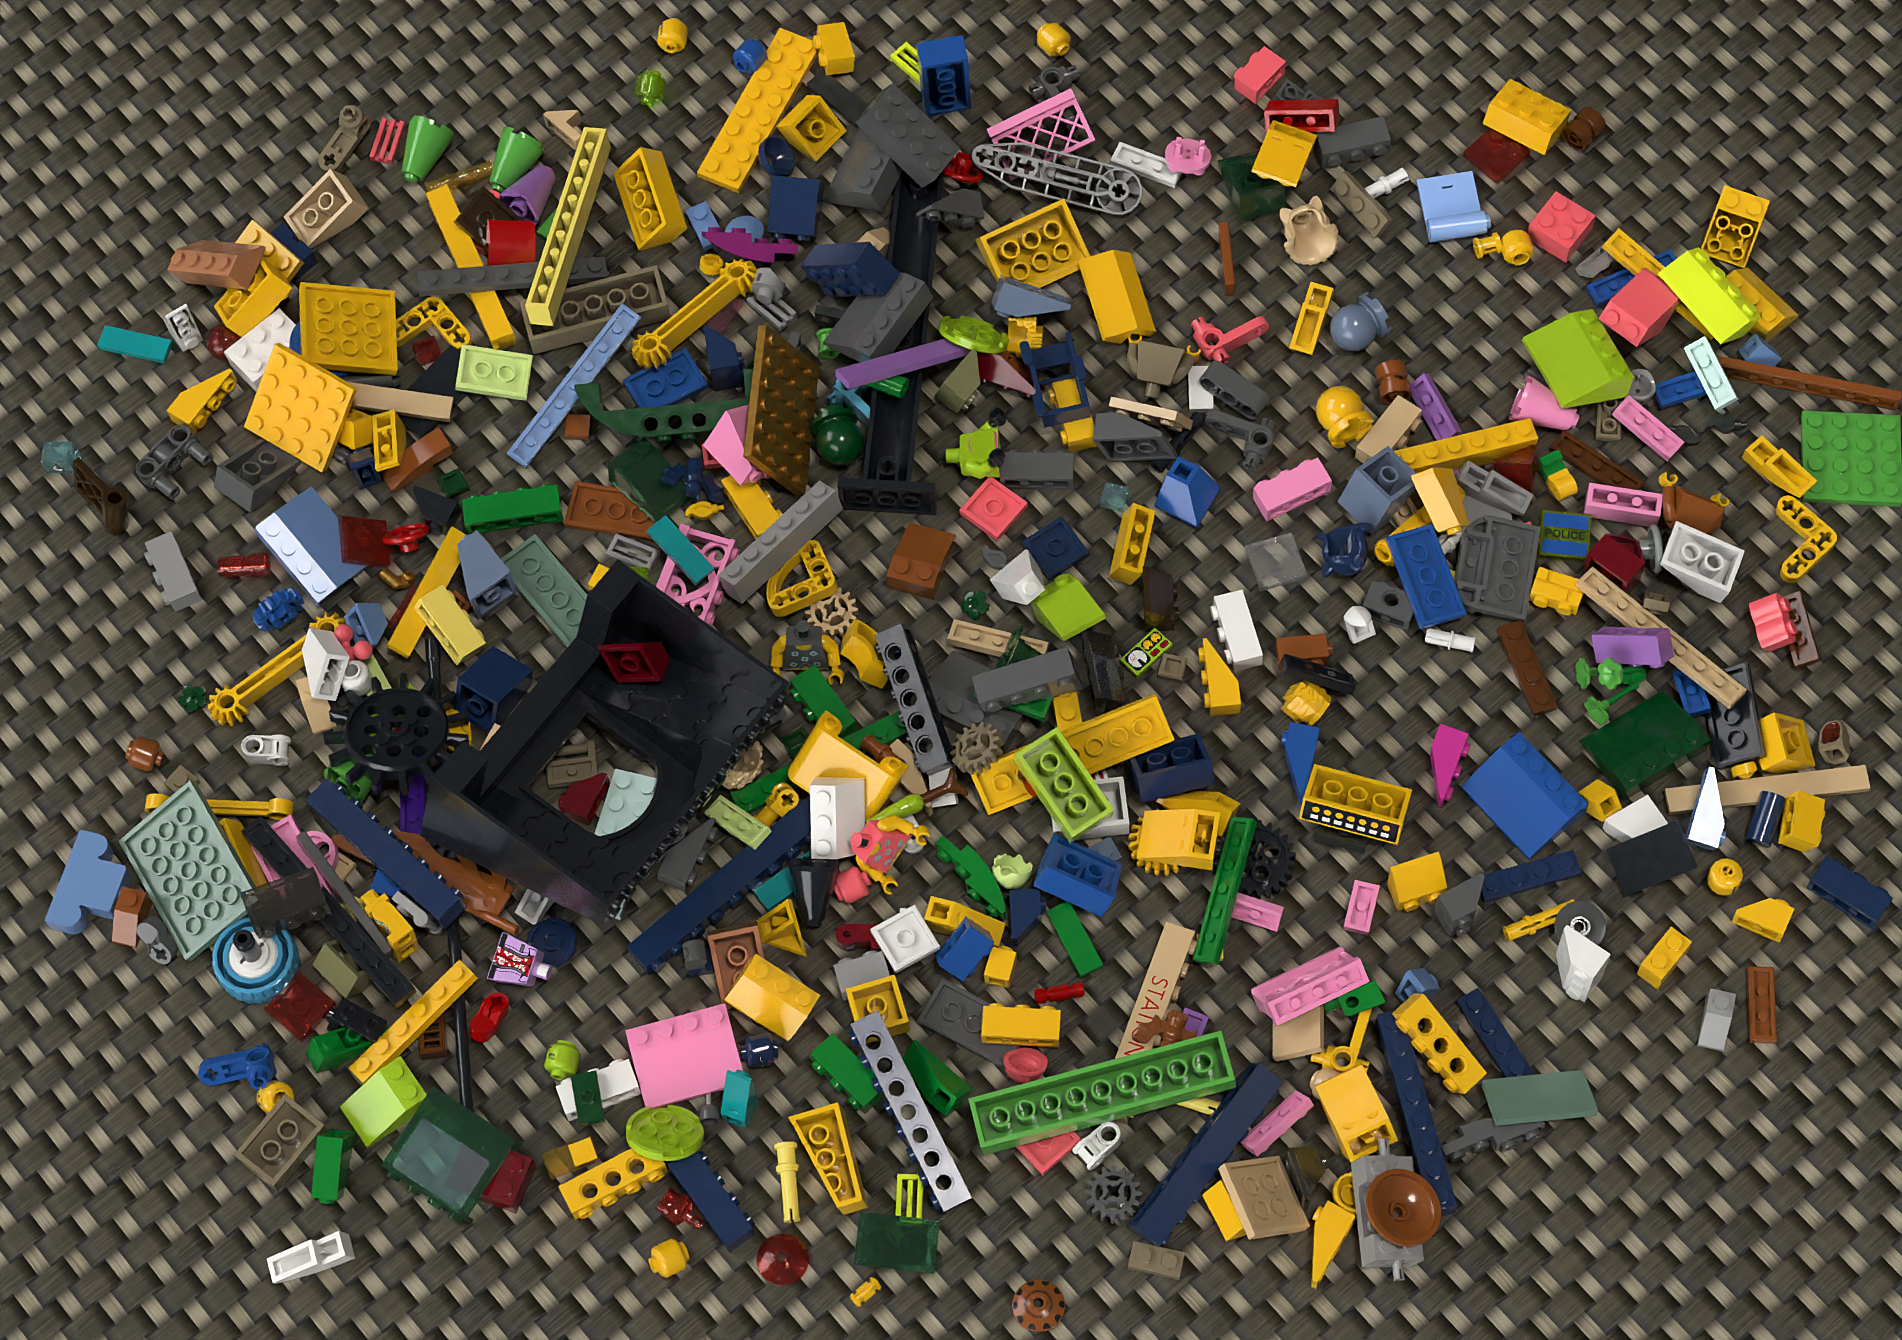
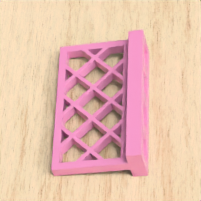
(1038, 114)

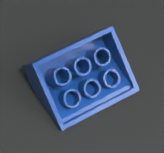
(1525, 796)

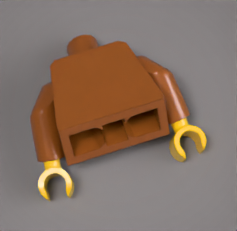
(1690, 507)

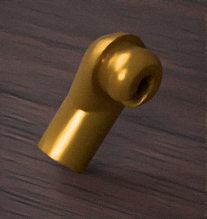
(402, 581)

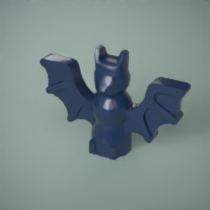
(694, 480)

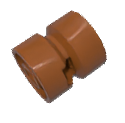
(1392, 381)

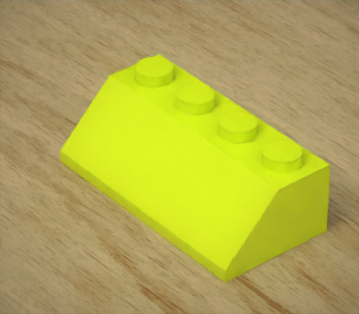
(1710, 295)

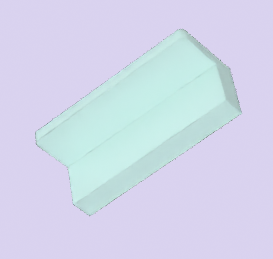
(1711, 374)

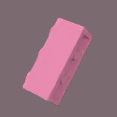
(1291, 488)
(1623, 505)

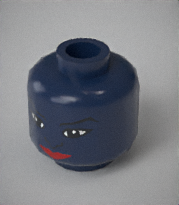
(759, 1050)

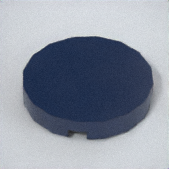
(555, 939)

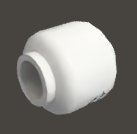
(357, 678)

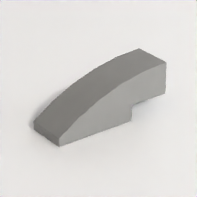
(1493, 489)

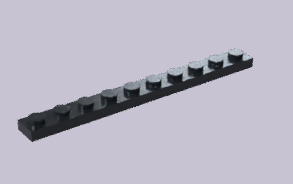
(338, 922)

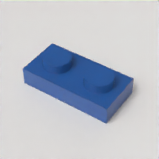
(1679, 390)
(1691, 695)

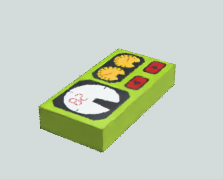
(1146, 653)

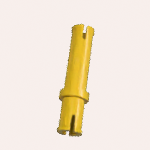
(1528, 925)

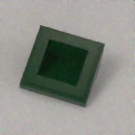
(795, 741)

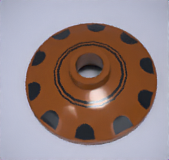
(1038, 1318)

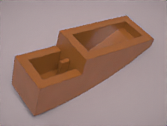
(418, 460)

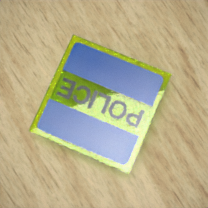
(1565, 534)

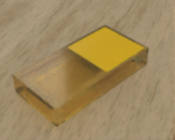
(570, 1157)

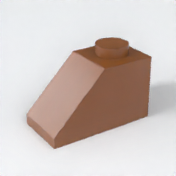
(129, 912)

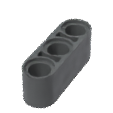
(1234, 390)

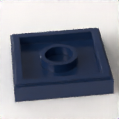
(1055, 548)

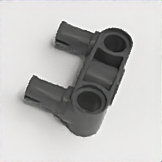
(167, 456)

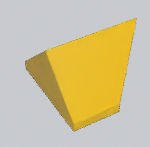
(781, 929)

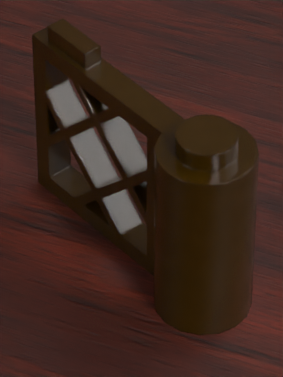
(107, 501)

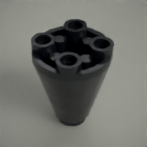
(813, 887)

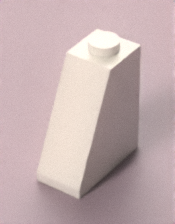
(1020, 579)
(324, 663)
(1634, 820)

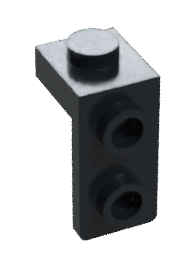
(356, 1019)

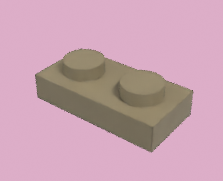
(1656, 602)
(1156, 1260)

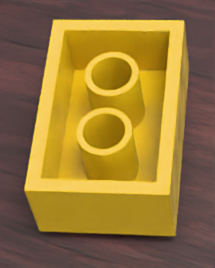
(1526, 116)

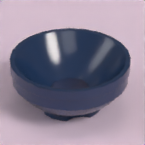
(780, 155)

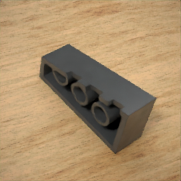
(1028, 680)

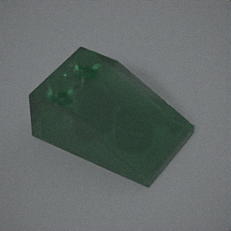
(1247, 190)
(639, 475)
(896, 1242)

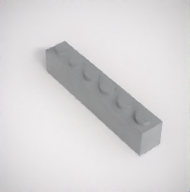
(780, 542)

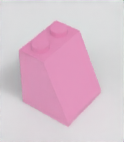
(727, 446)

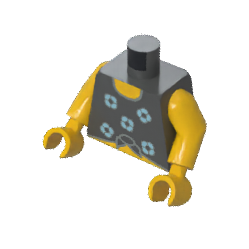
(806, 647)

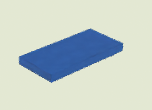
(1426, 576)

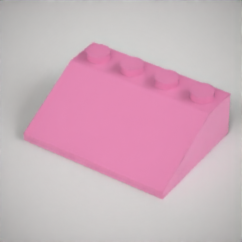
(684, 1056)

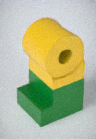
(1557, 475)

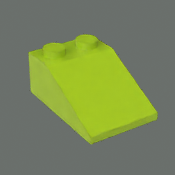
(1066, 607)
(384, 1102)

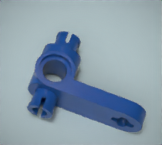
(253, 1064)

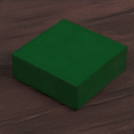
(453, 483)

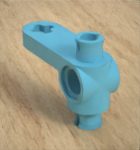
(849, 398)

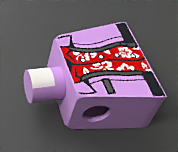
(518, 963)

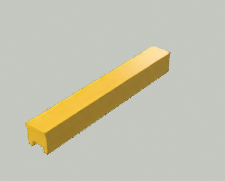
(465, 256)

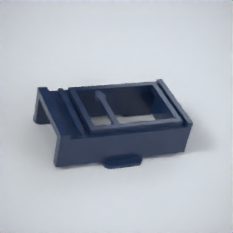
(1052, 357)

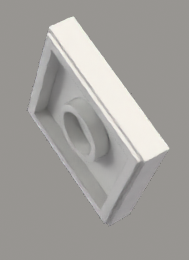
(905, 939)

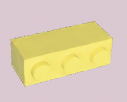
(450, 624)

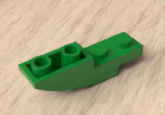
(980, 883)

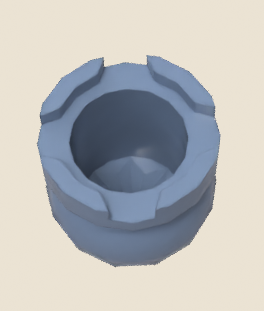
(1357, 325)

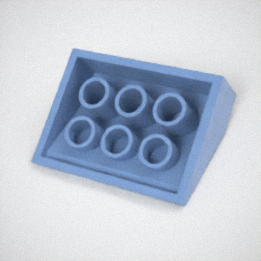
(307, 545)

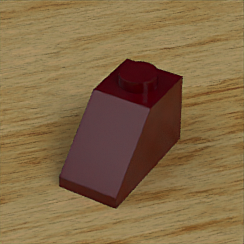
(584, 798)

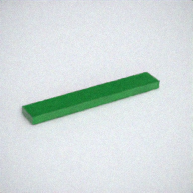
(1224, 890)

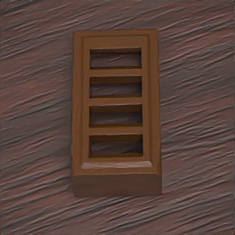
(434, 1051)

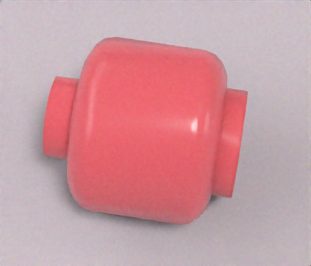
(852, 885)

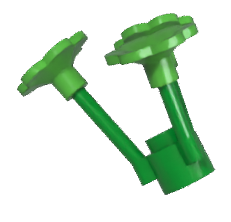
(1610, 675)

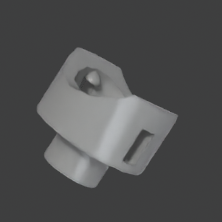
(767, 286)
(1642, 386)

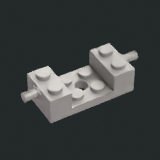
(1373, 1247)

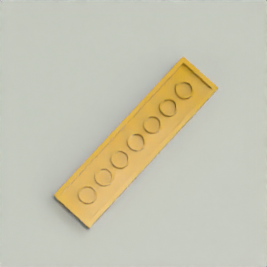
(758, 111)
(1096, 742)

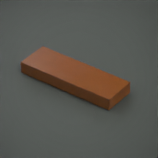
(1226, 259)
(1761, 1005)

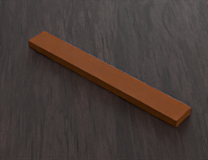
(1811, 383)

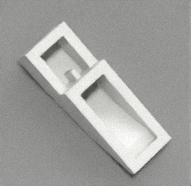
(311, 1257)

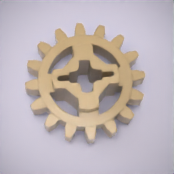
(838, 620)

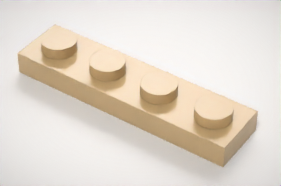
(986, 639)

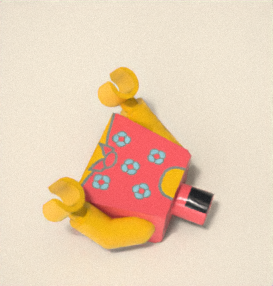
(882, 843)

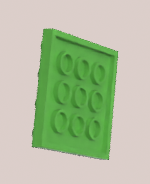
(1852, 458)

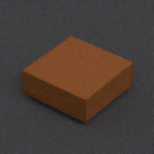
(578, 427)

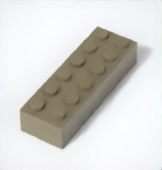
(591, 305)

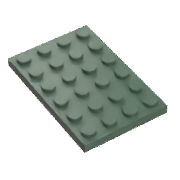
(189, 869)

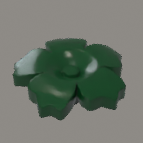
(974, 604)
(193, 698)

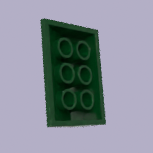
(1645, 744)

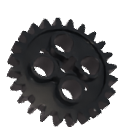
(1275, 867)

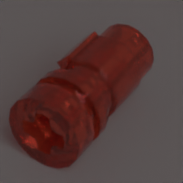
(243, 565)

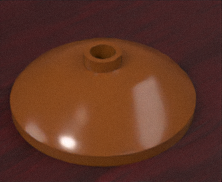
(1412, 1200)

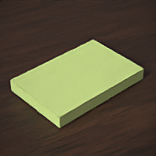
(494, 372)

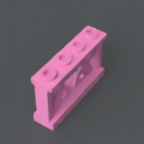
(713, 588)
(1309, 985)

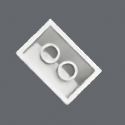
(836, 814)
(1580, 964)

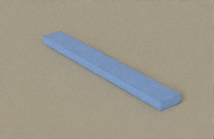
(564, 396)

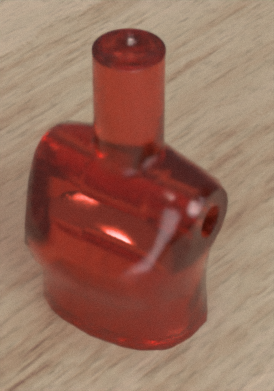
(678, 1209)

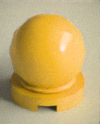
(1342, 414)

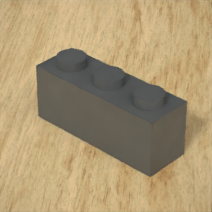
(1353, 142)
(1037, 470)

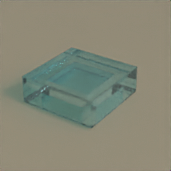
(1114, 497)

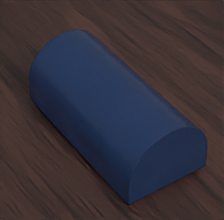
(1765, 818)

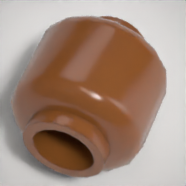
(144, 754)

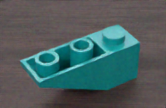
(738, 1098)

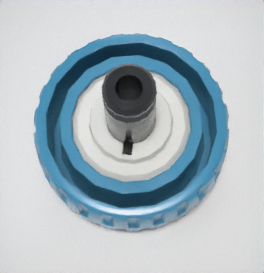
(254, 967)

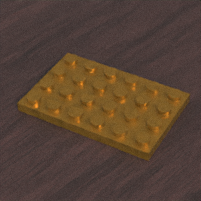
(780, 411)

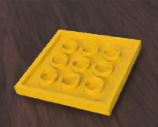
(348, 328)
(300, 407)

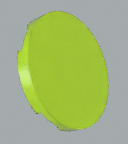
(973, 334)
(664, 1133)

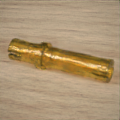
(462, 177)

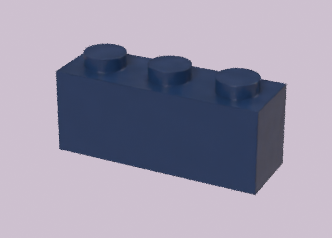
(1850, 892)

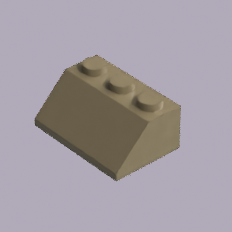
(280, 1143)

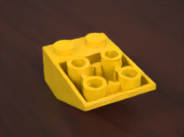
(1284, 153)
(1735, 226)
(1179, 837)
(1355, 1113)

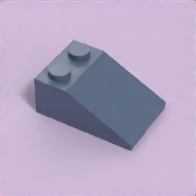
(1022, 299)

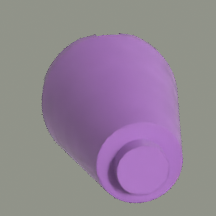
(530, 193)

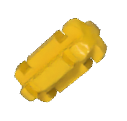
(865, 1291)

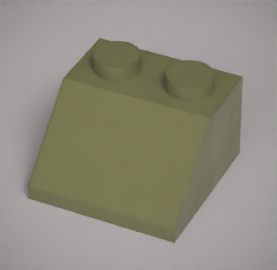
(960, 387)
(341, 970)

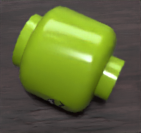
(562, 1060)

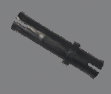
(1179, 441)

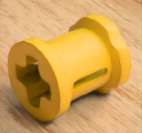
(1487, 245)

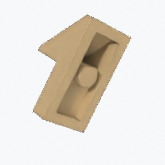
(565, 125)

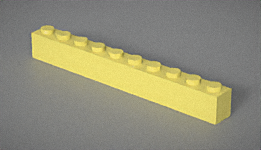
(568, 227)

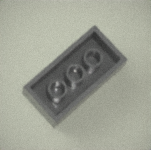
(907, 135)

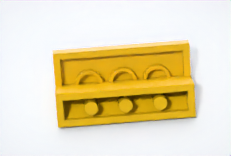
(1116, 296)

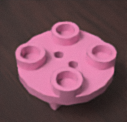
(1187, 156)

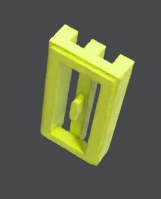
(902, 65)
(910, 1177)

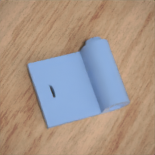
(1452, 207)

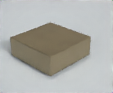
(1172, 668)

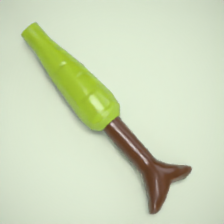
(914, 802)

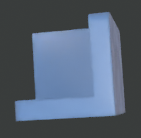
(1759, 351)

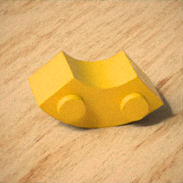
(860, 648)

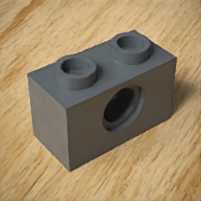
(1396, 616)

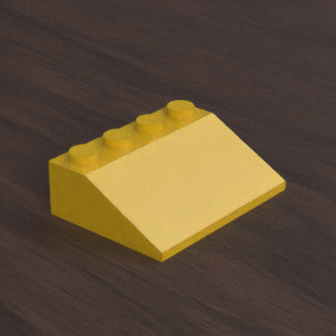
(1035, 247)

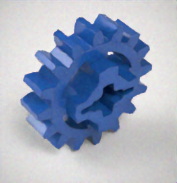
(278, 609)

